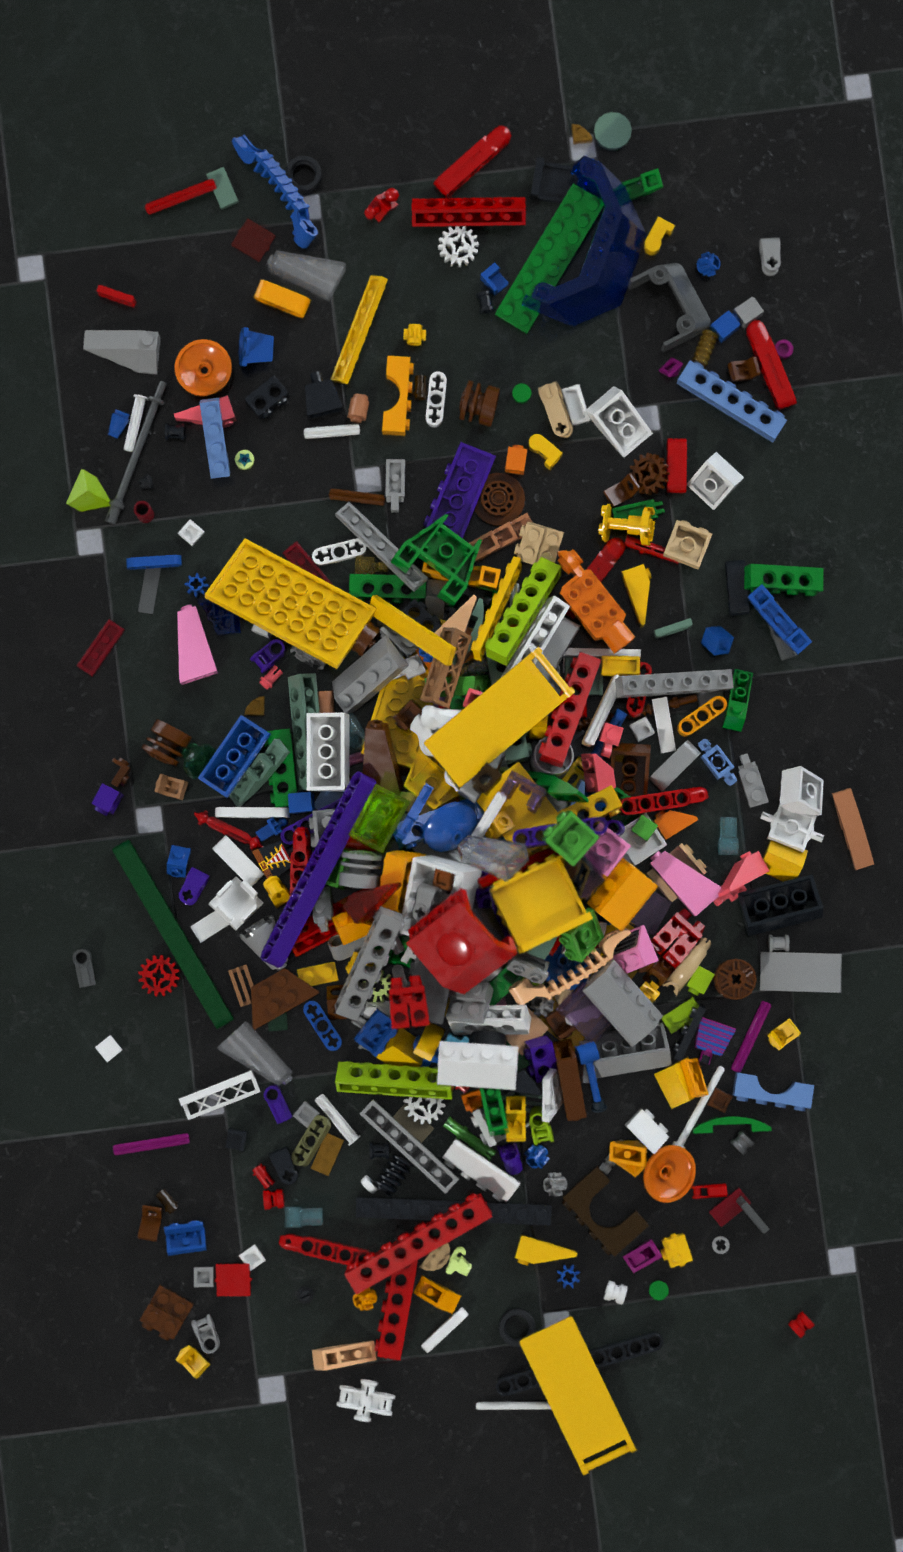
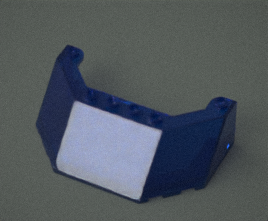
(608, 260)

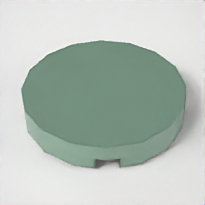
(612, 131)

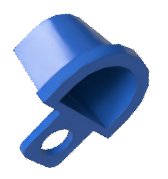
(254, 347)

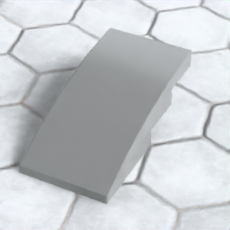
(800, 972)

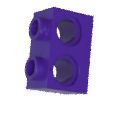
(107, 800)
(544, 1057)

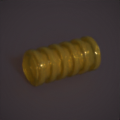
(705, 347)

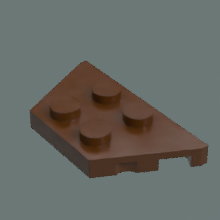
(278, 995)

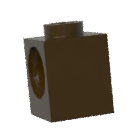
(488, 771)

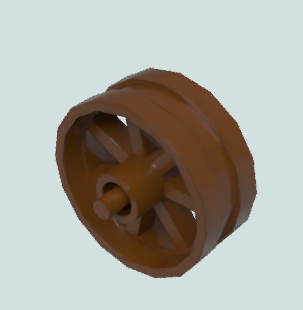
(366, 638)

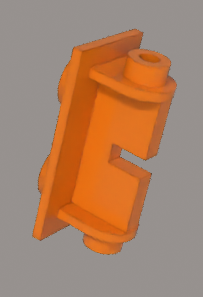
(472, 1100)

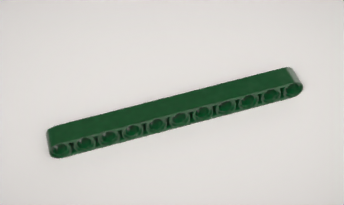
(172, 934)

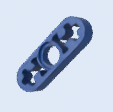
(154, 562)
(314, 1024)

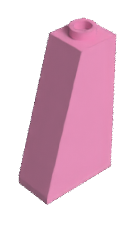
(193, 647)
(689, 885)

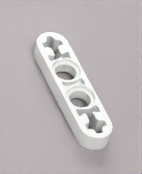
(251, 812)

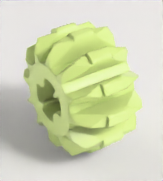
(382, 991)

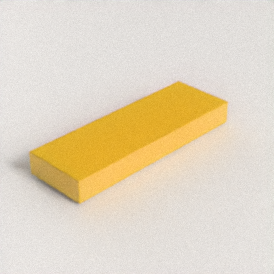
(429, 1041)

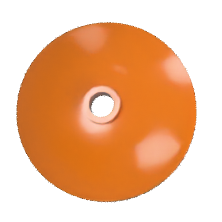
(201, 355)
(677, 1174)

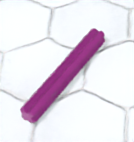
(751, 1036)
(151, 1144)

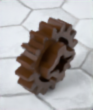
(652, 464)

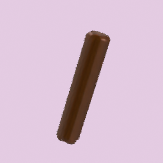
(358, 497)

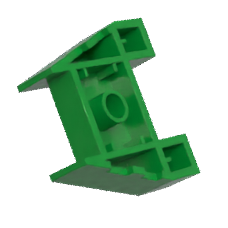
(443, 552)

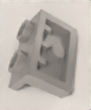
(403, 645)
(318, 823)

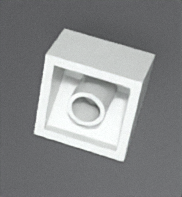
(714, 480)
(801, 791)
(646, 1130)

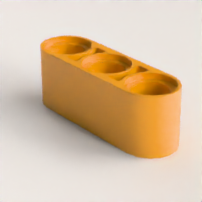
(282, 298)
(711, 714)

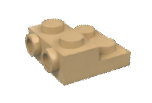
(538, 542)
(687, 544)

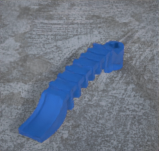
(304, 229)

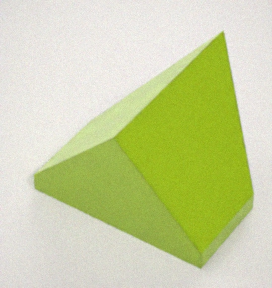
(87, 493)

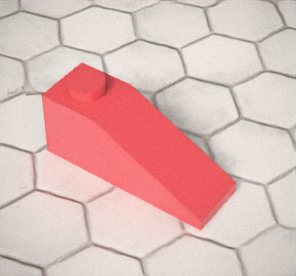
(194, 416)
(747, 869)

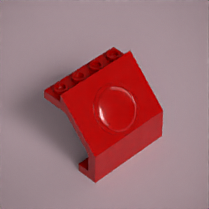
(458, 945)

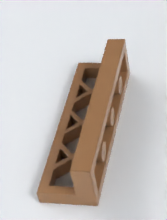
(436, 678)

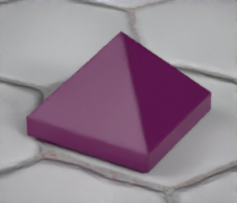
(671, 367)

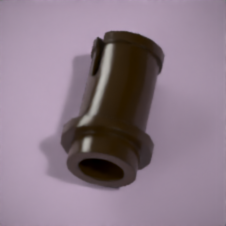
(420, 387)
(167, 1201)

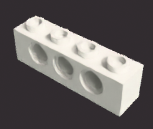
(499, 1018)

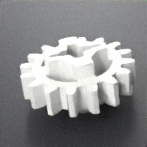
(465, 248)
(427, 1115)

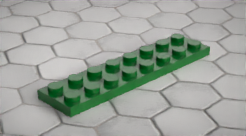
(551, 254)

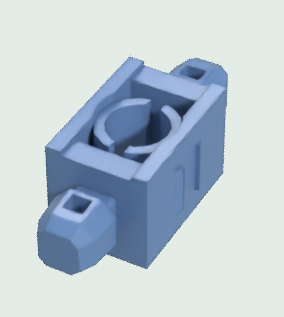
(704, 745)

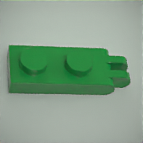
(637, 508)

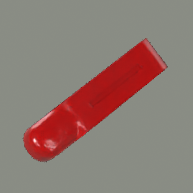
(473, 161)
(770, 365)
(605, 562)
(690, 795)
(300, 843)
(296, 1246)

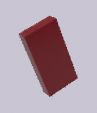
(728, 1207)

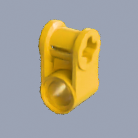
(277, 891)

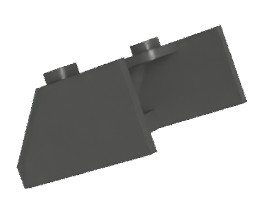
(695, 315)

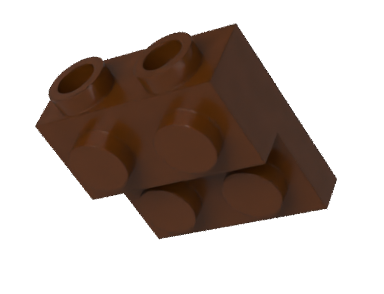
(166, 1313)

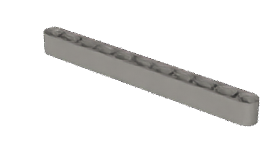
(554, 653)

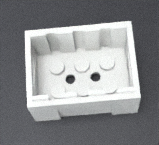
(423, 871)

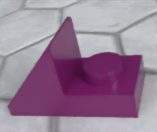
(642, 1256)

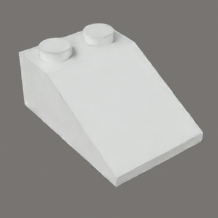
(619, 421)

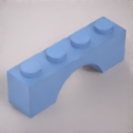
(214, 438)
(797, 1095)

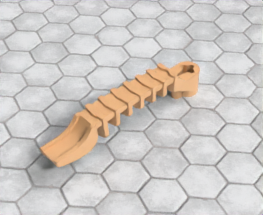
(524, 991)

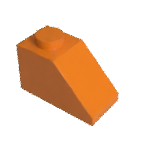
(672, 822)

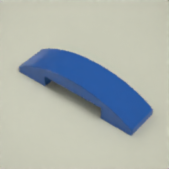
(778, 619)

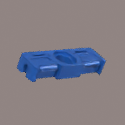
(414, 811)

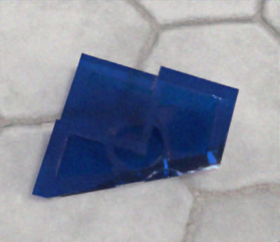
(223, 621)

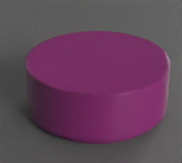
(784, 349)

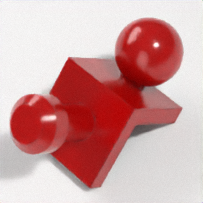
(382, 204)

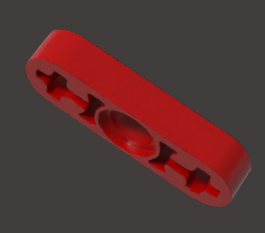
(630, 702)

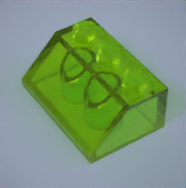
(379, 818)

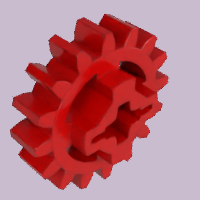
(151, 974)

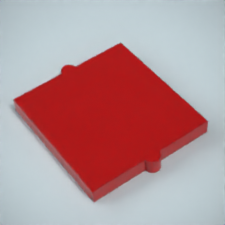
(233, 1279)

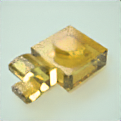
(367, 565)

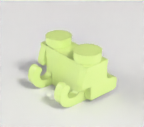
(458, 1263)

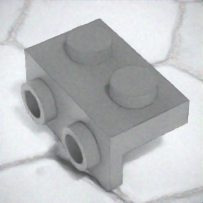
(529, 967)

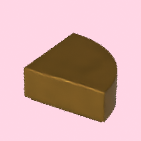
(580, 135)
(256, 707)

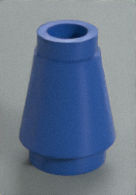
(118, 423)

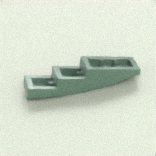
(259, 772)

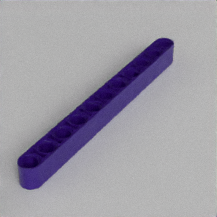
(317, 871)

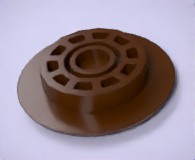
(499, 498)

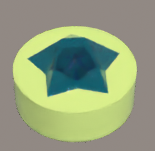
(244, 459)

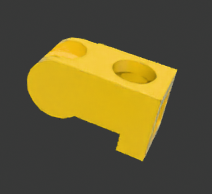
(656, 235)
(544, 448)

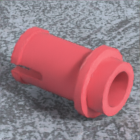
(270, 678)

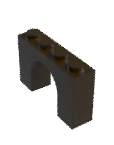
(613, 1238)

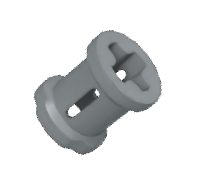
(778, 943)

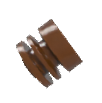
(479, 403)
(166, 742)
(734, 991)

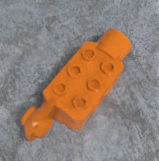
(593, 603)

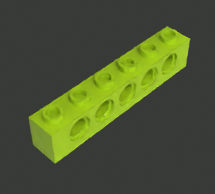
(504, 652)
(385, 1085)

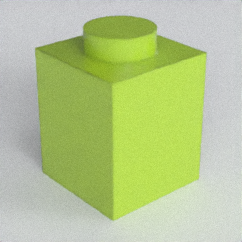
(699, 981)

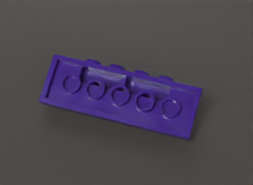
(461, 488)

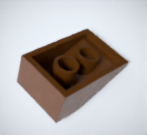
(631, 768)

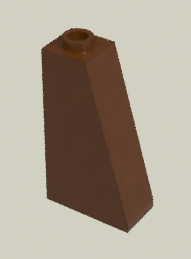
(380, 757)
(569, 1080)

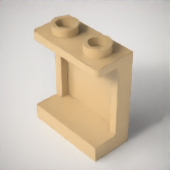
(684, 854)

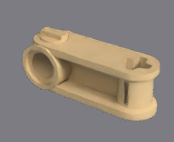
(556, 410)

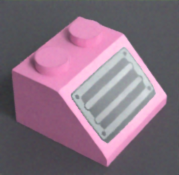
(635, 951)

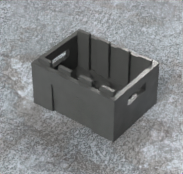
(435, 993)

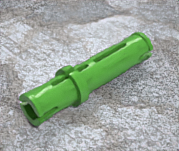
(469, 1138)

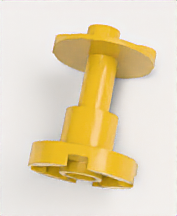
(634, 525)

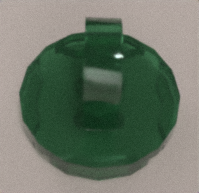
(196, 758)

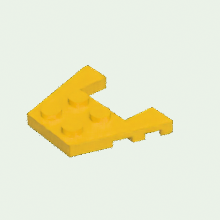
(427, 771)

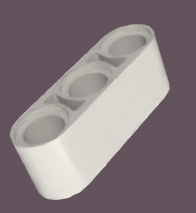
(238, 861)

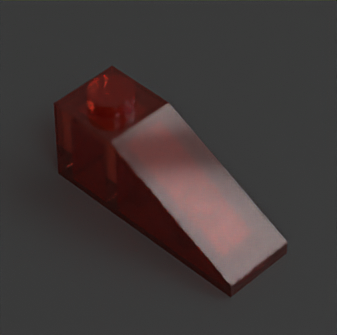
(365, 904)

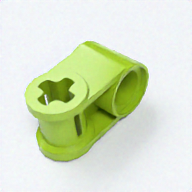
(540, 1130)

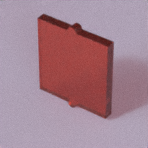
(253, 240)

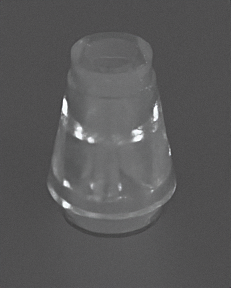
(474, 667)

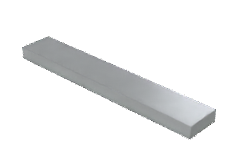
(378, 544)

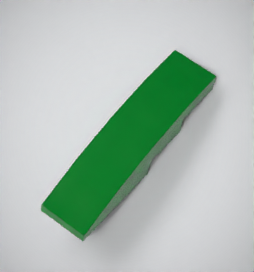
(558, 788)

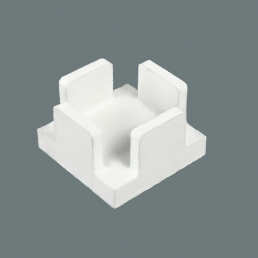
(640, 848)
(236, 902)

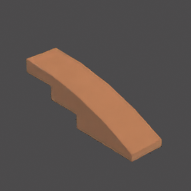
(500, 537)
(853, 828)

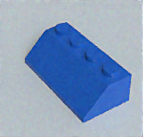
(234, 756)

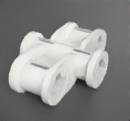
(358, 1399)

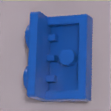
(376, 1033)
(185, 1238)

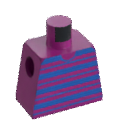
(712, 1039)

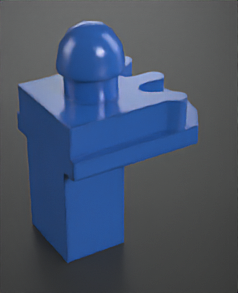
(272, 828)

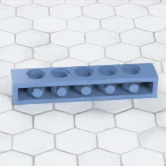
(720, 401)

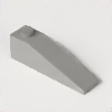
(126, 347)

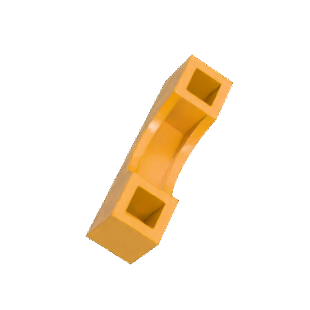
(395, 419)
(480, 576)

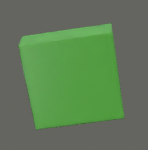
(644, 828)

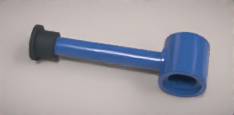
(587, 1054)

